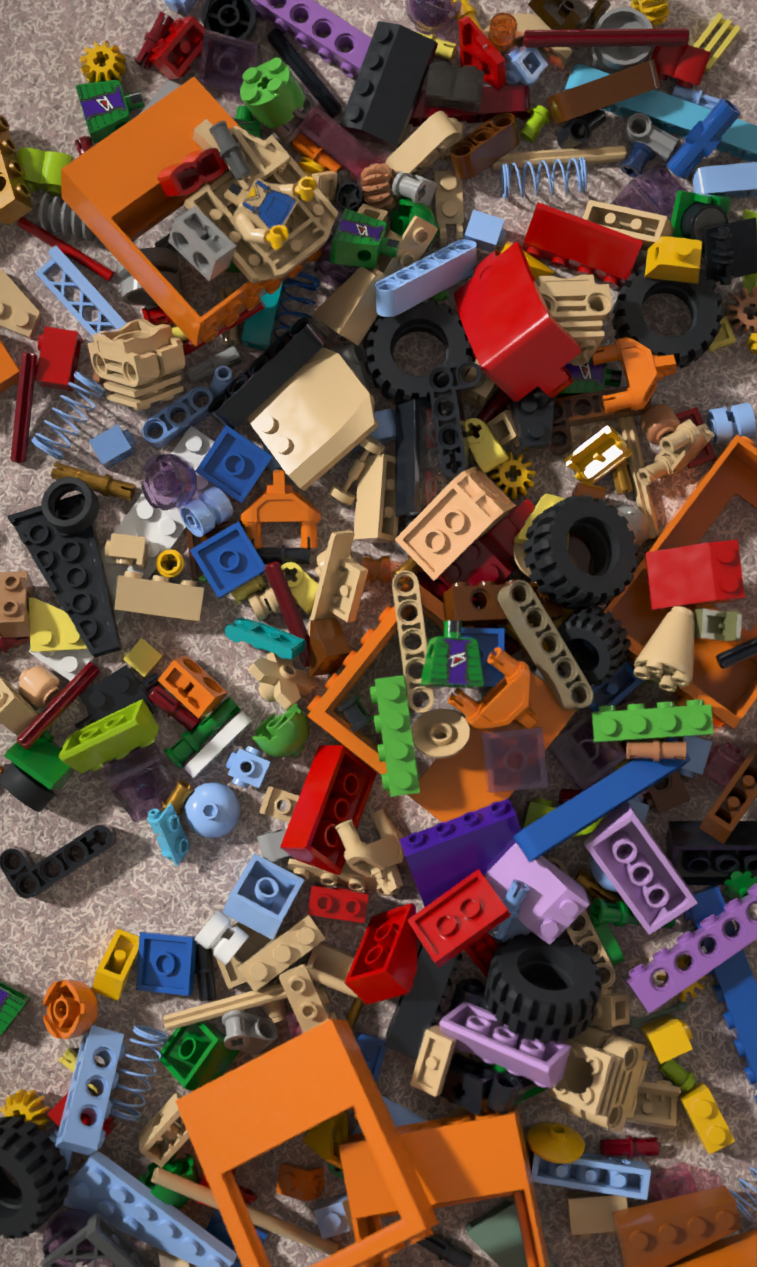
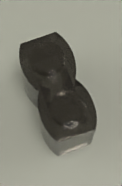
(454, 87)

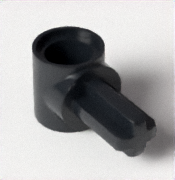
(581, 128)
(508, 1090)

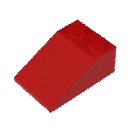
(695, 575)
(385, 957)

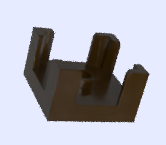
(569, 13)

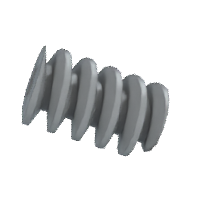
(62, 218)

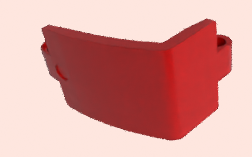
(513, 328)

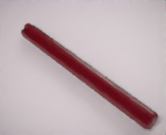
(606, 37)

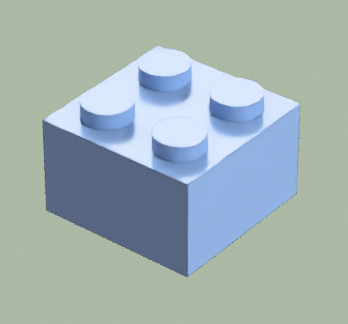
(263, 896)

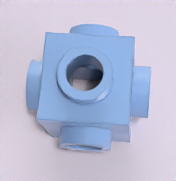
(523, 65)
(258, 771)

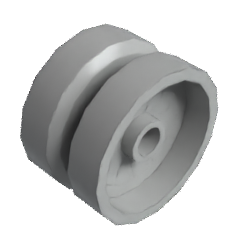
(621, 57)
(165, 261)

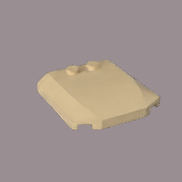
(307, 224)
(315, 417)

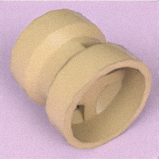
(259, 605)

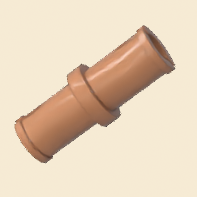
(655, 750)

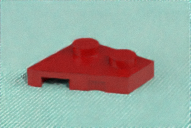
(481, 53)

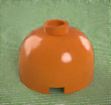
(70, 1009)

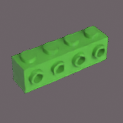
(658, 722)
(396, 736)

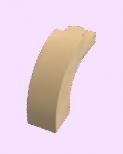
(559, 55)

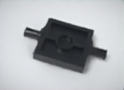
(116, 693)

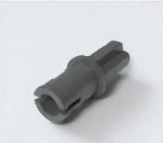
(230, 150)

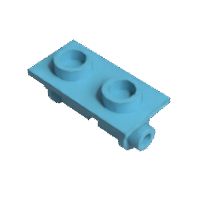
(173, 839)

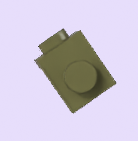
(718, 625)

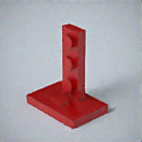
(462, 922)

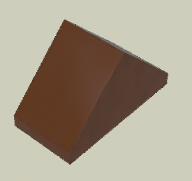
(327, 647)

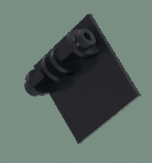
(731, 250)

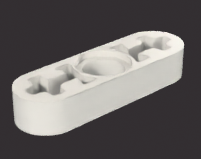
(214, 747)

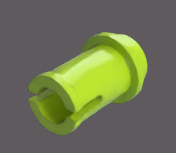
(535, 123)
(677, 1074)

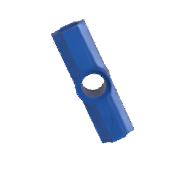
(703, 138)

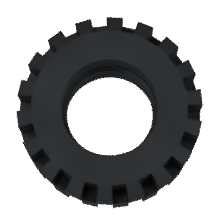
(606, 637)

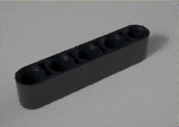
(267, 373)

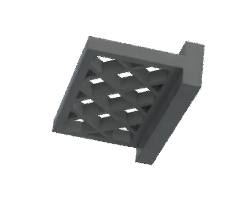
(107, 1239)

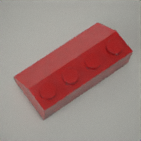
(581, 245)
(331, 795)

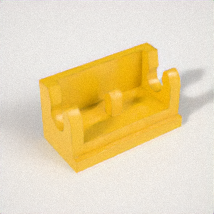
(598, 456)

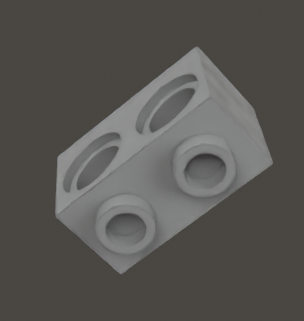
(202, 243)

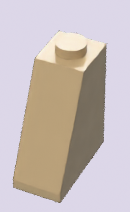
(352, 306)

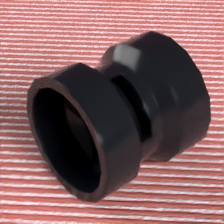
(348, 194)

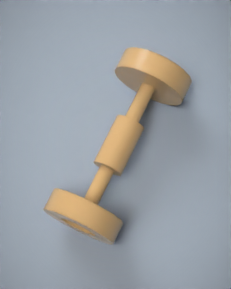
(342, 492)

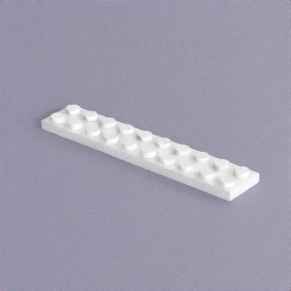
(159, 527)

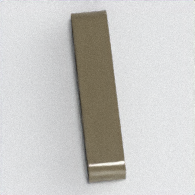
(557, 650)

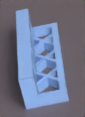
(79, 281)

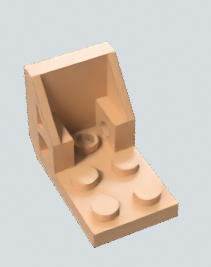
(454, 521)

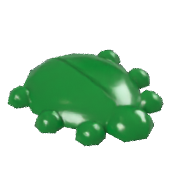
(739, 885)

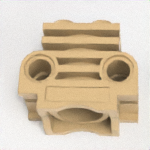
(579, 309)
(139, 363)
(601, 1078)

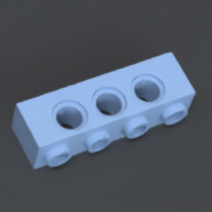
(72, 1132)
(595, 1174)

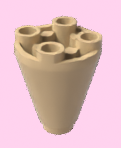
(669, 651)

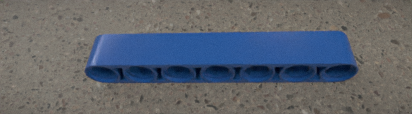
(594, 804)

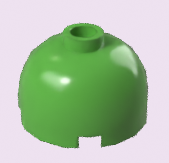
(283, 734)

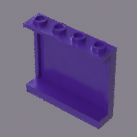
(459, 847)

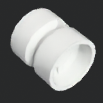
(221, 937)

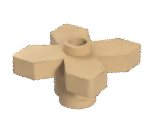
(281, 680)

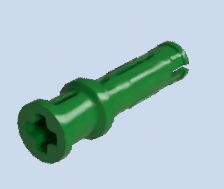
(192, 741)
(616, 913)

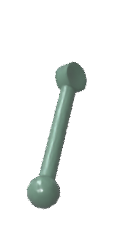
(636, 1022)

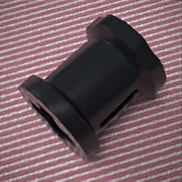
(355, 713)

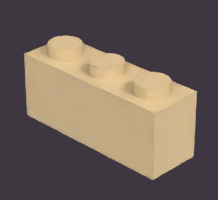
(632, 222)
(376, 501)
(158, 597)
(280, 952)

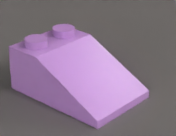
(552, 898)

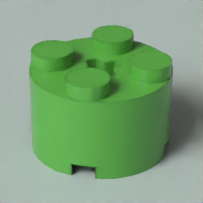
(271, 93)

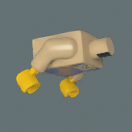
(266, 208)

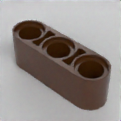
(484, 146)

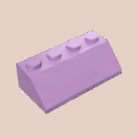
(639, 869)
(484, 1036)

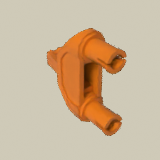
(640, 371)
(281, 504)
(505, 702)

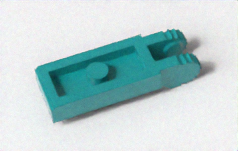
(265, 637)

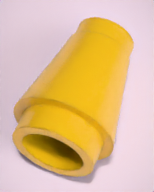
(167, 557)

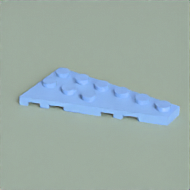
(133, 1210)

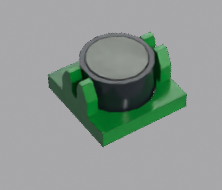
(698, 211)

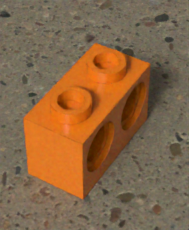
(192, 686)

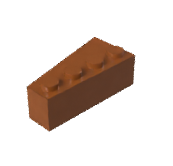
(674, 1227)

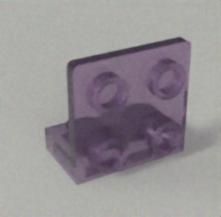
(651, 192)

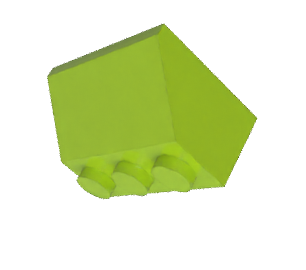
(110, 738)

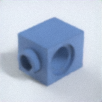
(113, 446)

